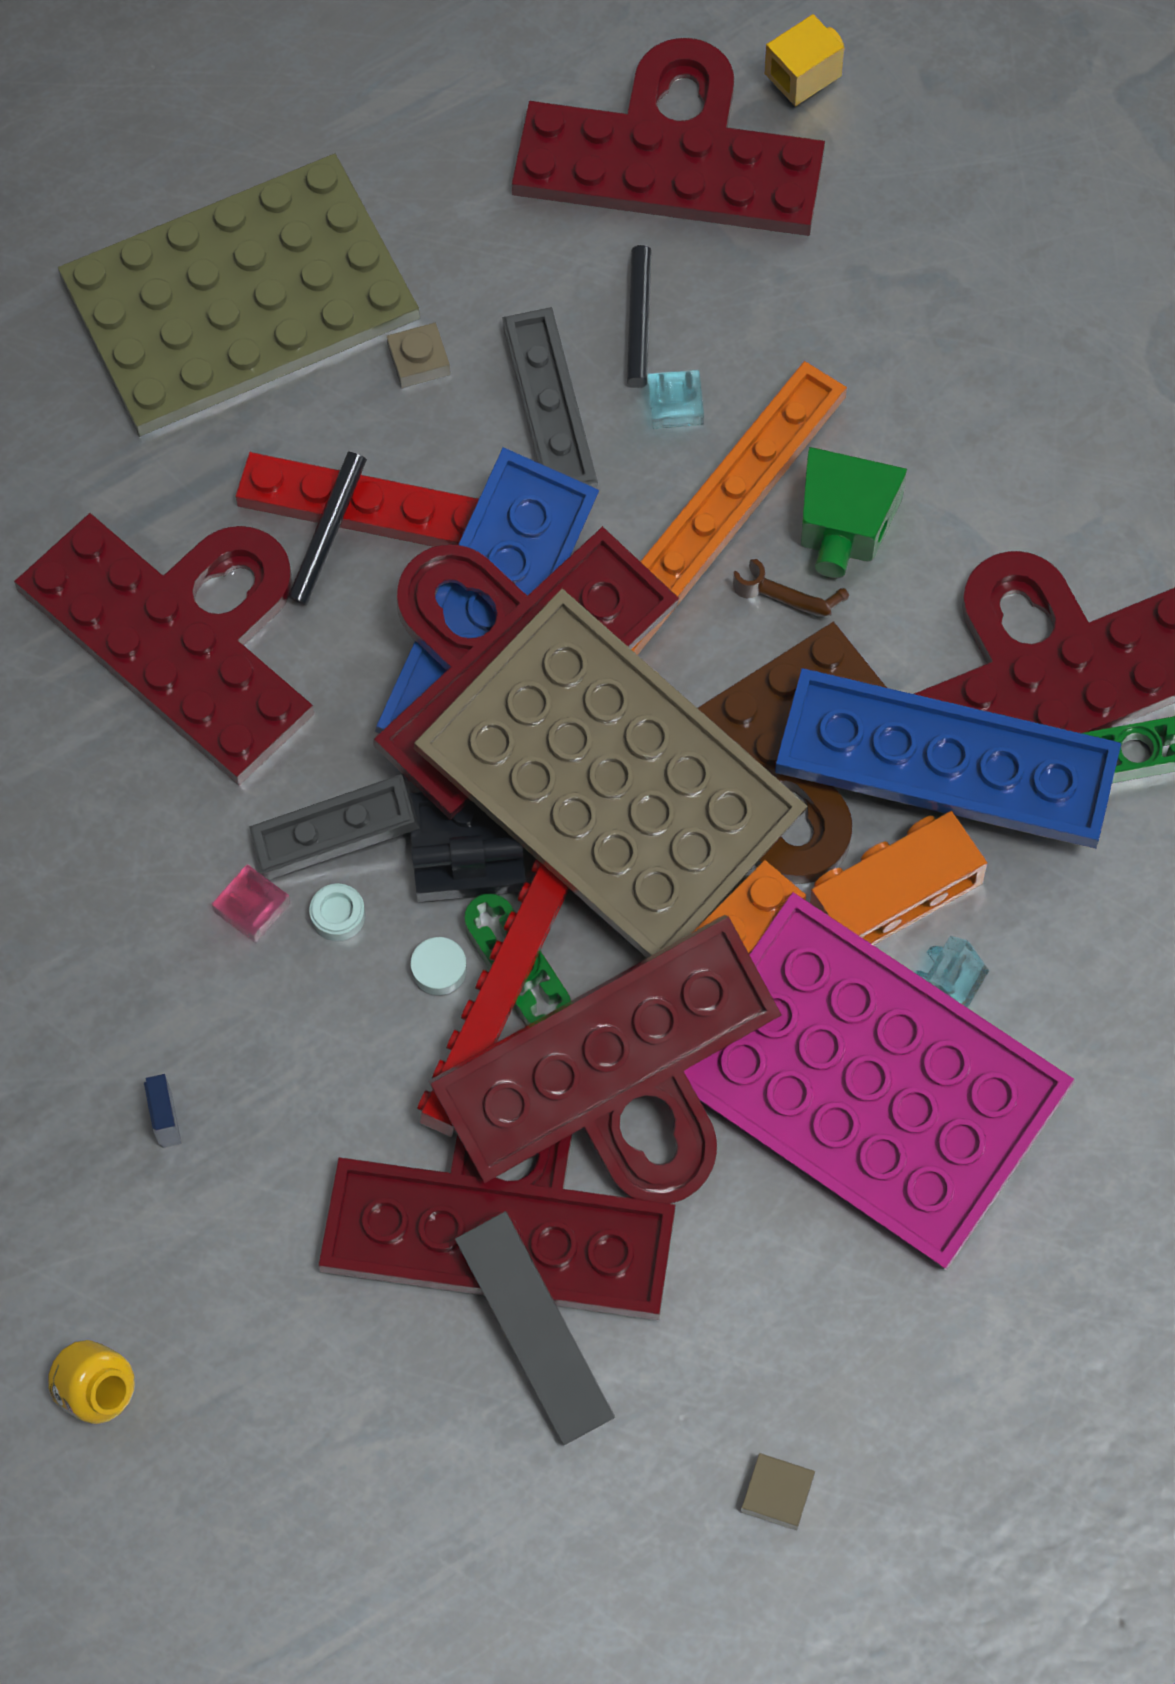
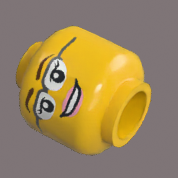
(91, 1382)

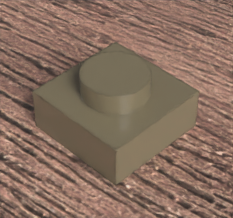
(418, 355)

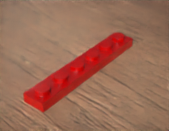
(375, 507)

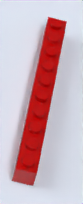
(502, 984)

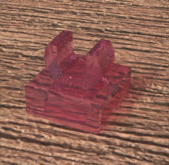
(251, 903)

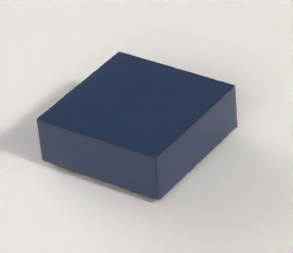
(162, 1111)

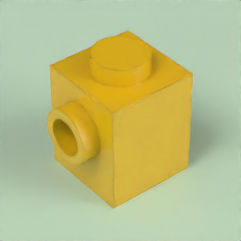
(804, 59)

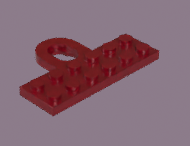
(668, 165)
(597, 575)
(167, 647)
(1078, 676)
(604, 1052)
(586, 1245)

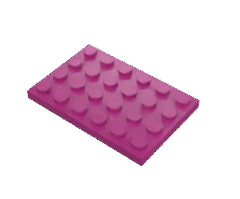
(880, 1084)

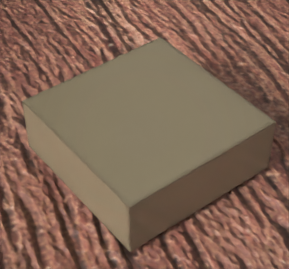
(778, 1491)

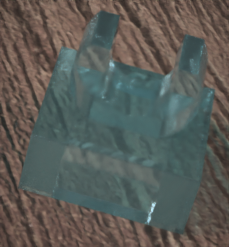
(675, 399)
(956, 970)

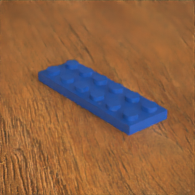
(527, 530)
(948, 758)

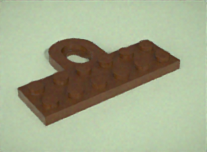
(756, 717)

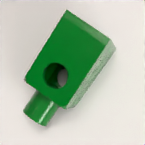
(847, 508)

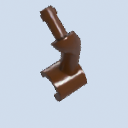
(784, 594)

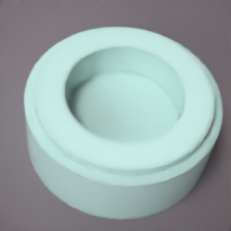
(337, 912)
(438, 966)

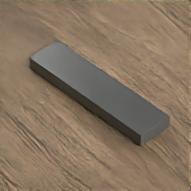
(548, 394)
(535, 1328)

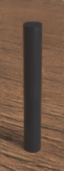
(639, 316)
(327, 528)

